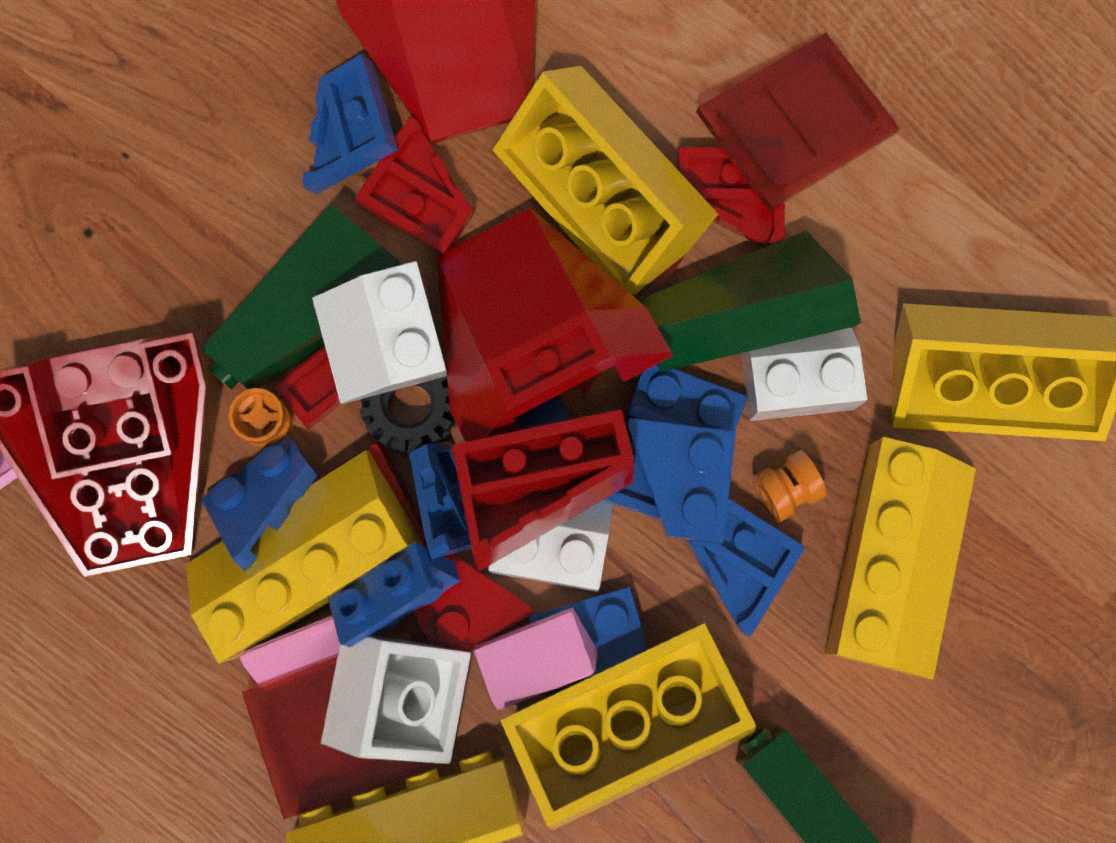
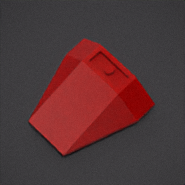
(450, 60)
(531, 322)
(111, 447)

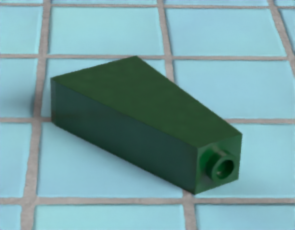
(755, 303)
(278, 318)
(800, 790)

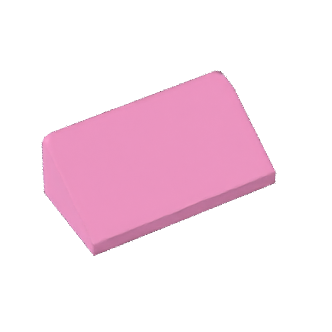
(292, 651)
(536, 658)

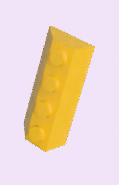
(602, 179)
(1004, 372)
(326, 543)
(901, 558)
(628, 726)
(456, 808)

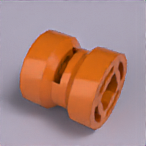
(250, 416)
(790, 486)

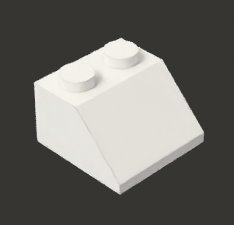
(379, 333)
(805, 377)
(565, 555)
(396, 700)

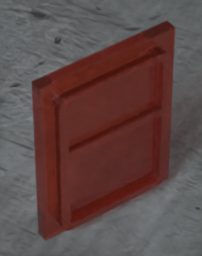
(797, 121)
(289, 730)

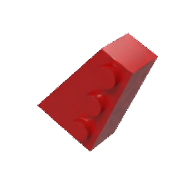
(538, 479)

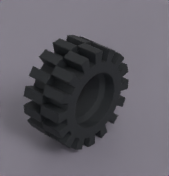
(404, 437)

